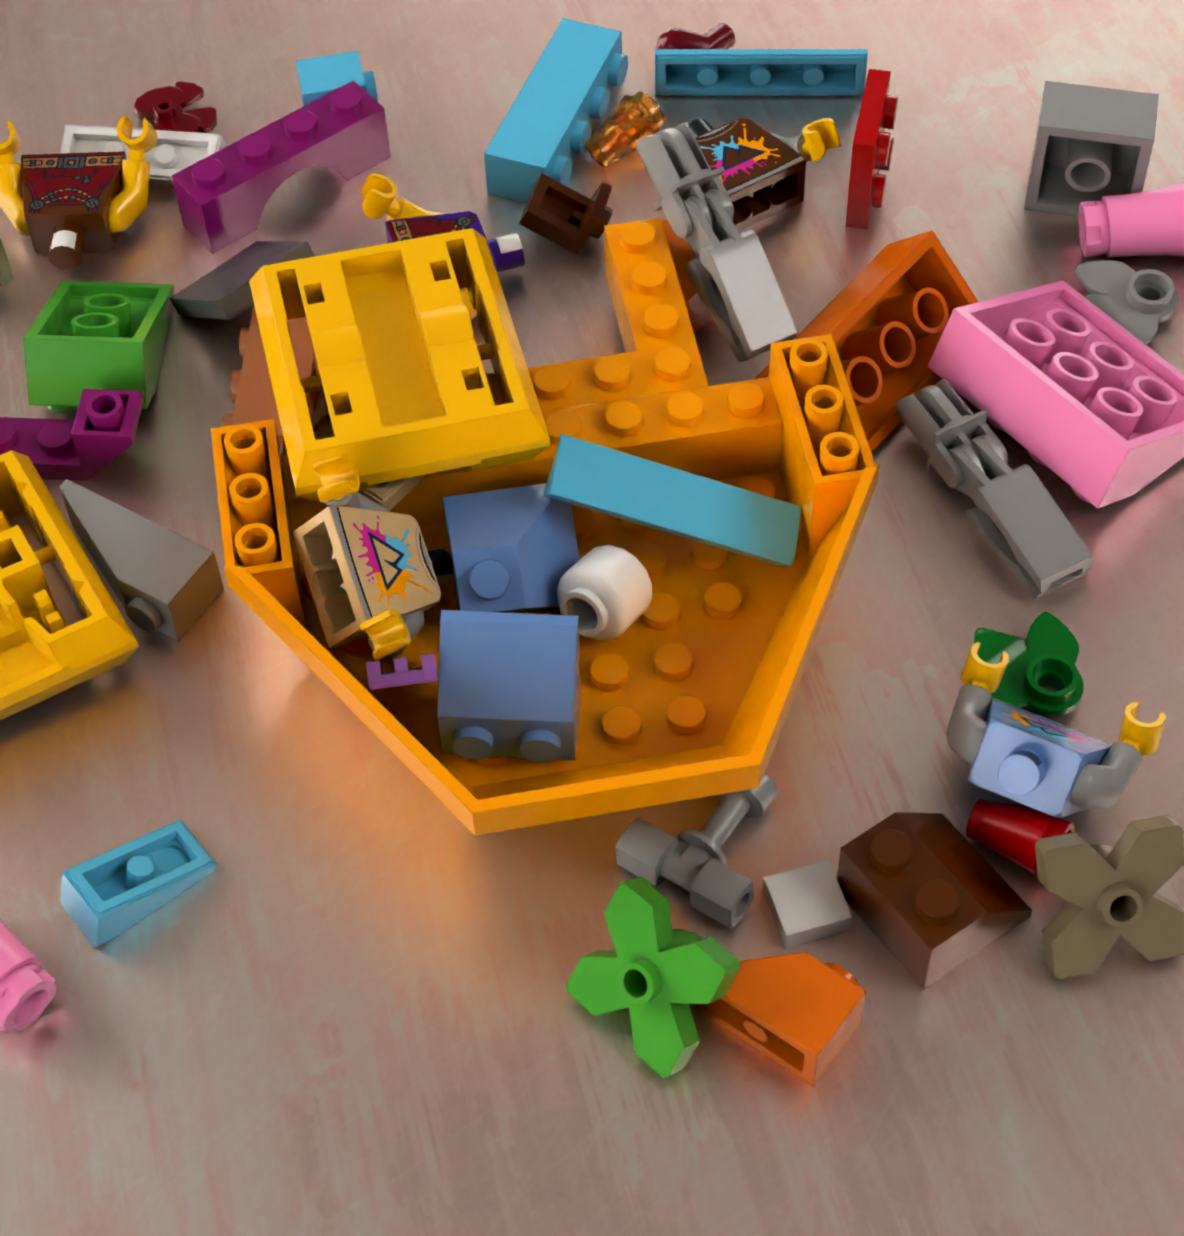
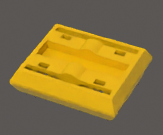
(398, 360)
(36, 645)

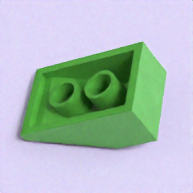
(97, 340)

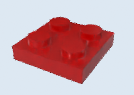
(871, 149)

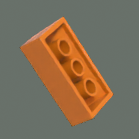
(890, 326)

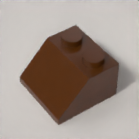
(926, 893)

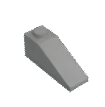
(152, 570)

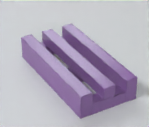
(402, 675)

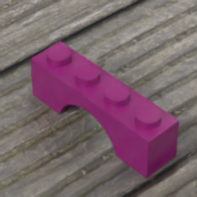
(228, 190)

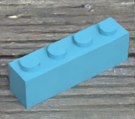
(555, 109)

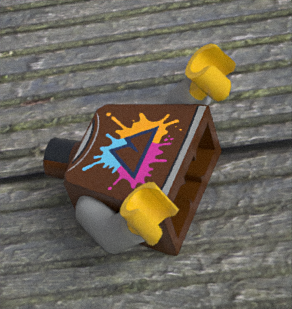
(762, 167)

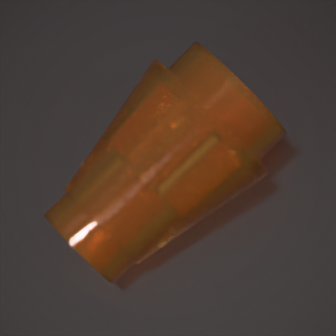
(629, 121)

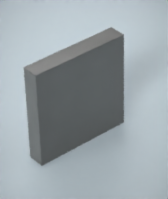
(227, 288)

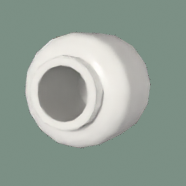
(605, 591)

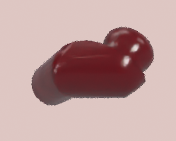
(717, 38)

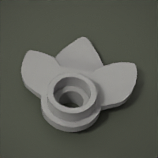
(1129, 297)

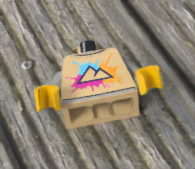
(367, 565)

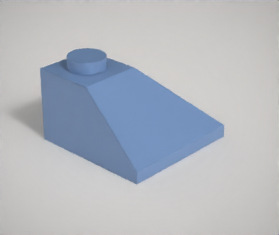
(509, 548)

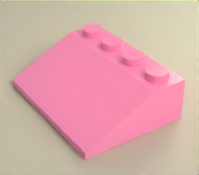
(1068, 388)

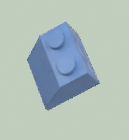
(509, 685)

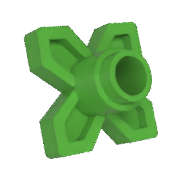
(654, 975)

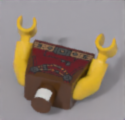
(76, 199)

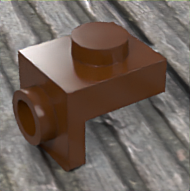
(565, 214)

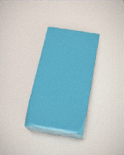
(133, 881)

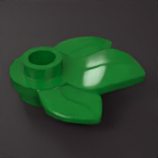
(1038, 661)

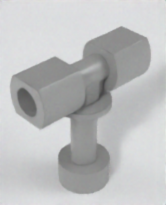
(696, 856)

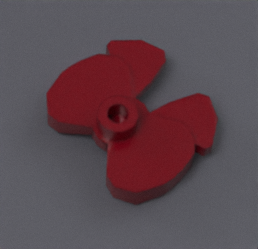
(166, 109)

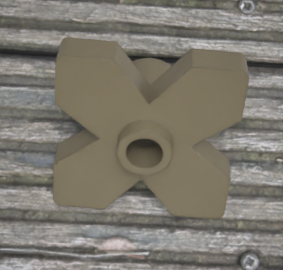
(1112, 895)

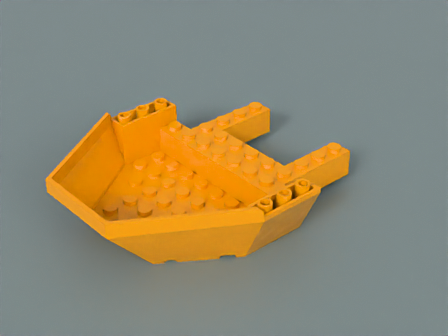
(712, 666)

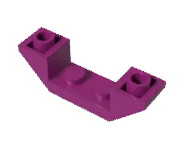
(77, 447)

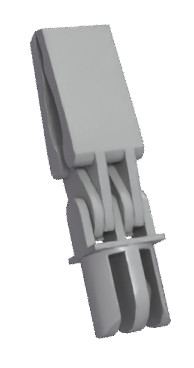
(729, 265)
(1011, 505)

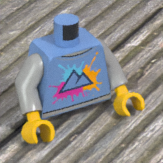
(1037, 757)

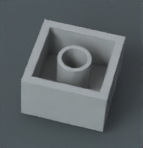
(1089, 146)

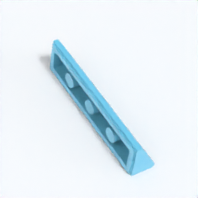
(760, 72)
(674, 501)

